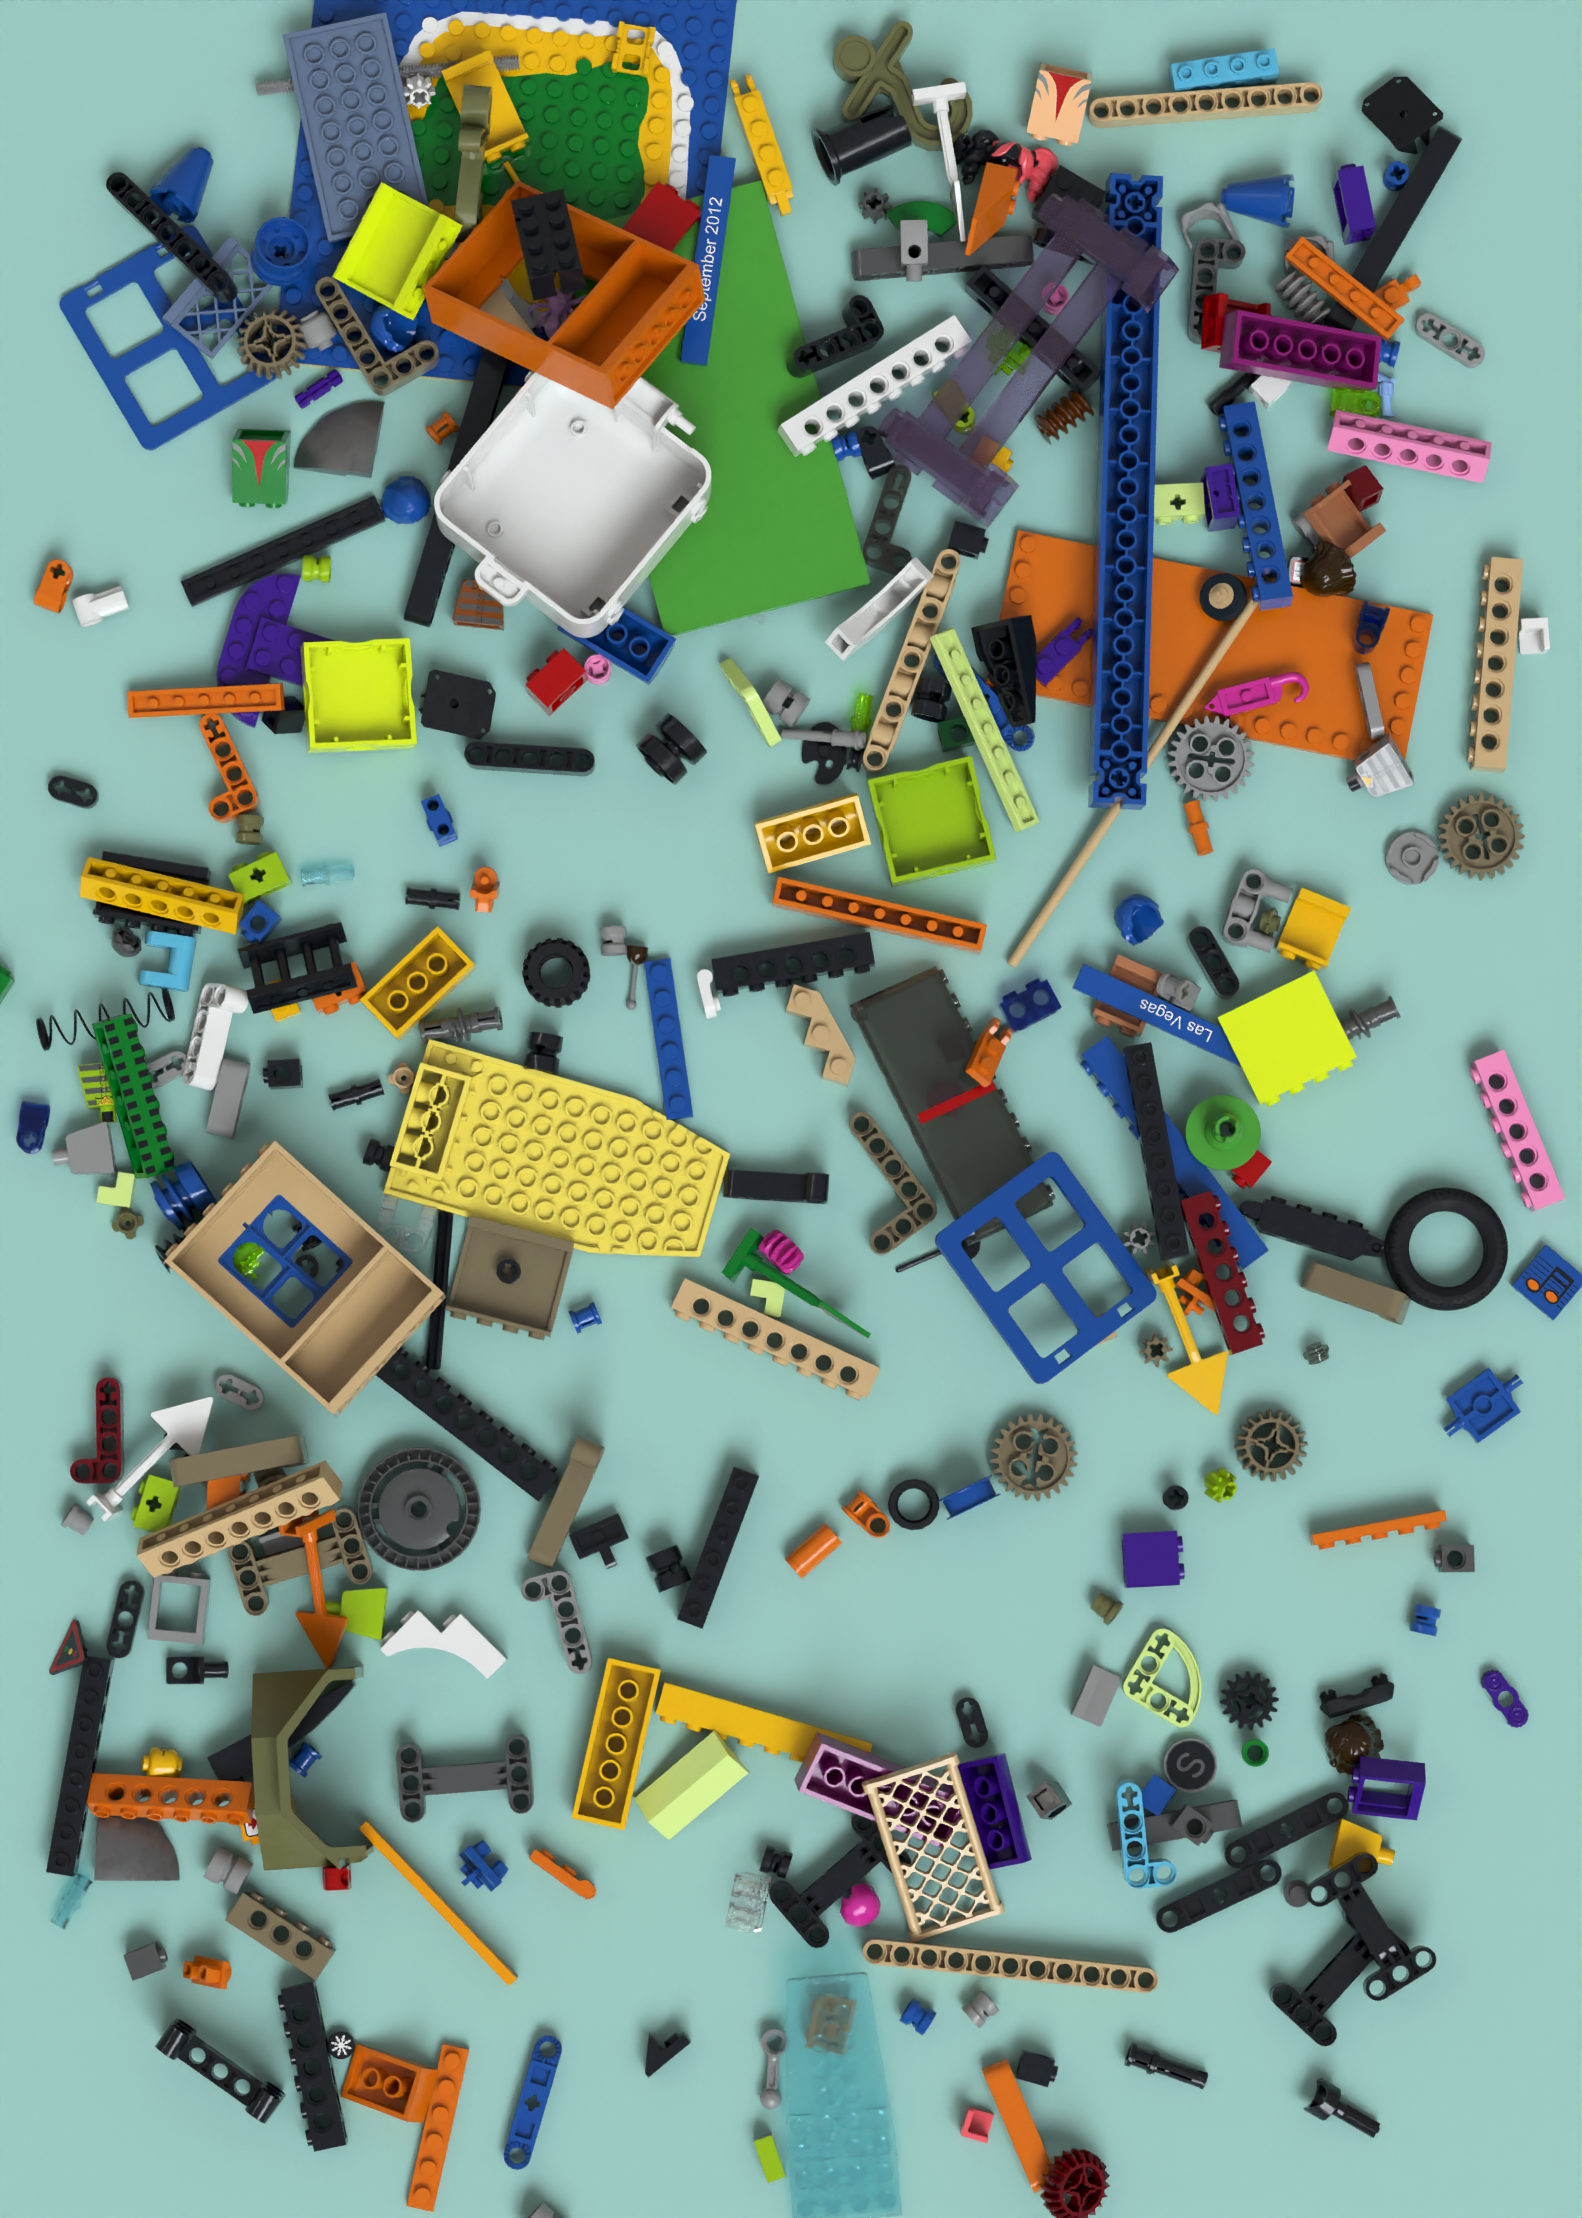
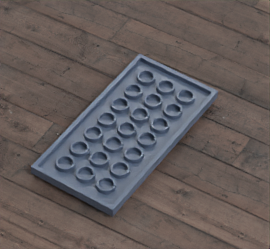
(353, 118)

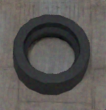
(913, 1484)

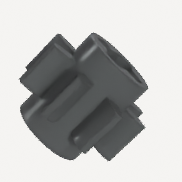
(869, 203)

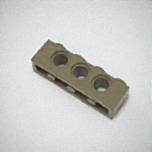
(242, 1919)

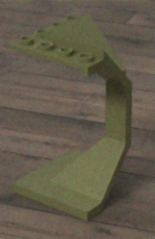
(277, 1709)

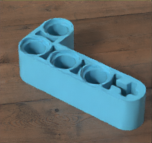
(1138, 1833)

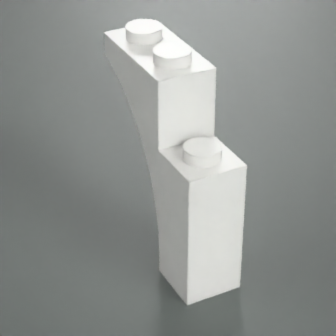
(878, 612)
(458, 1638)

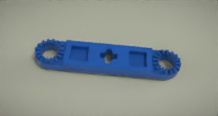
(998, 713)
(527, 2121)

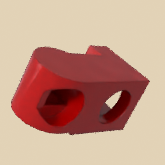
(337, 1878)

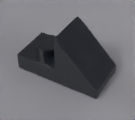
(658, 2056)

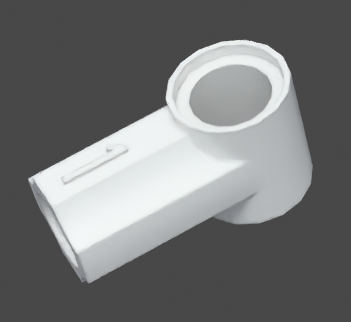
(93, 608)

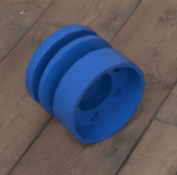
(281, 239)
(183, 1194)

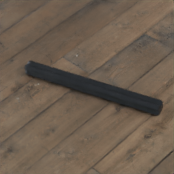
(440, 1279)

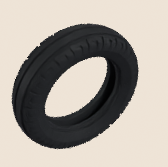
(1494, 1249)

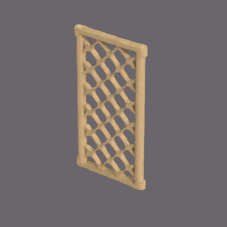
(995, 1905)

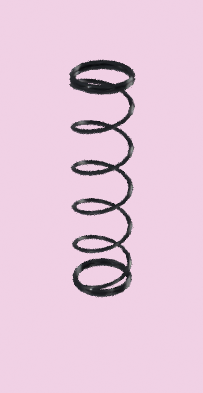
(46, 1044)

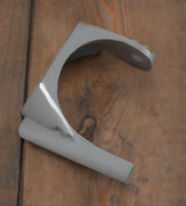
(1206, 211)
(1318, 241)

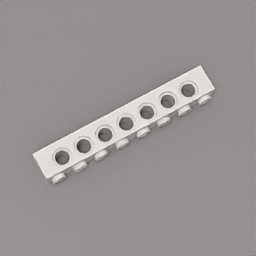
(948, 332)

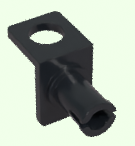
(196, 1670)

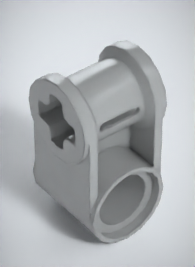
(1177, 991)

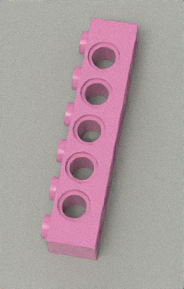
(1409, 446)
(1530, 1140)

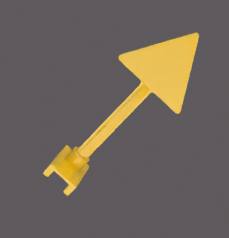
(1202, 1377)

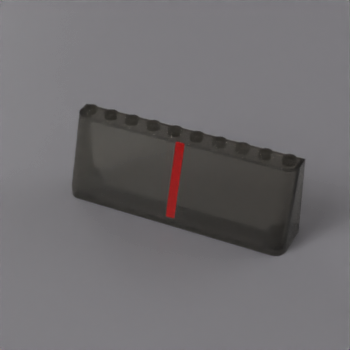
(953, 1119)

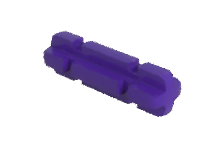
(318, 389)

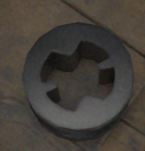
(855, 759)
(501, 1267)
(314, 1270)

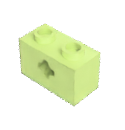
(1190, 498)

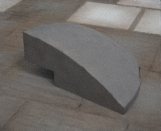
(343, 441)
(133, 1851)

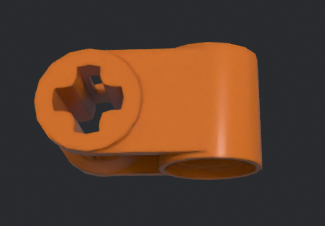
(53, 590)
(866, 1514)

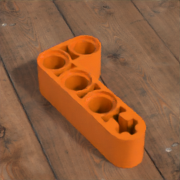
(225, 765)

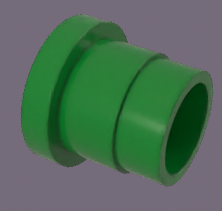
(1264, 1753)

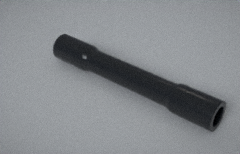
(1230, 394)

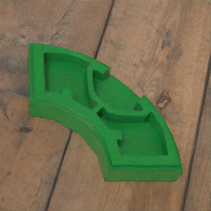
(938, 217)

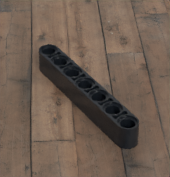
(177, 246)

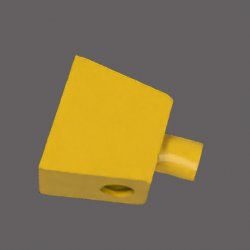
(1354, 1839)

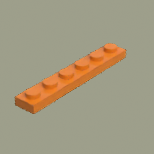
(205, 700)
(438, 2127)

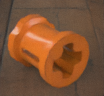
(444, 420)

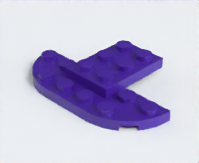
(261, 642)

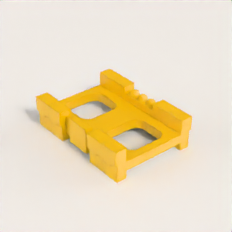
(624, 48)

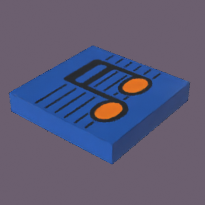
(1549, 1282)

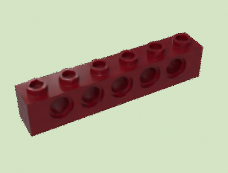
(1235, 1340)

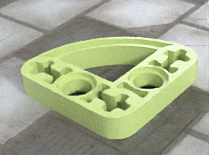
(1149, 1689)

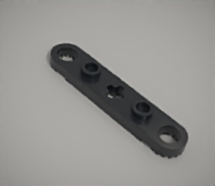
(1304, 1821)
(1237, 1888)

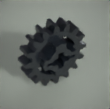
(1244, 1713)

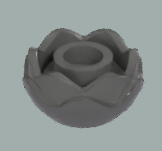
(125, 942)

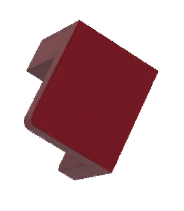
(1364, 488)

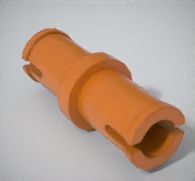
(1198, 828)

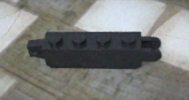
(1312, 1230)

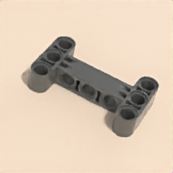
(464, 1778)

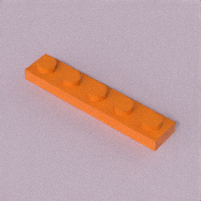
(1344, 288)
(1378, 1530)

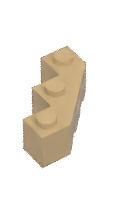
(823, 1034)

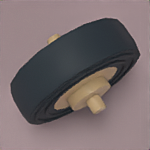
(1223, 597)

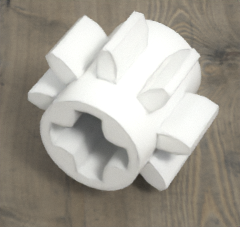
(418, 90)

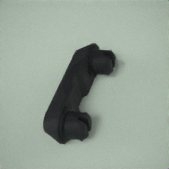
(1379, 1693)

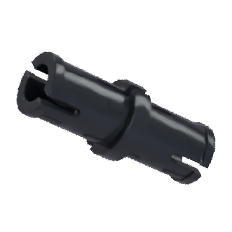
(433, 898)
(356, 1094)

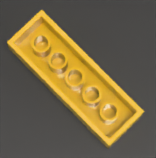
(616, 1743)

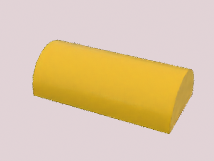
(812, 833)

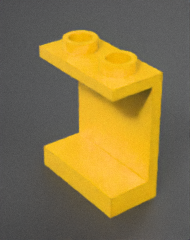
(1312, 929)

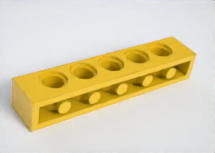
(161, 895)

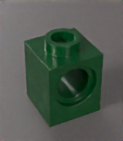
(947, 741)

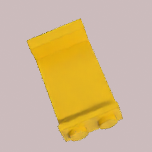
(505, 125)

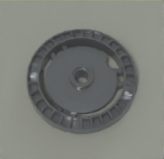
(397, 1504)

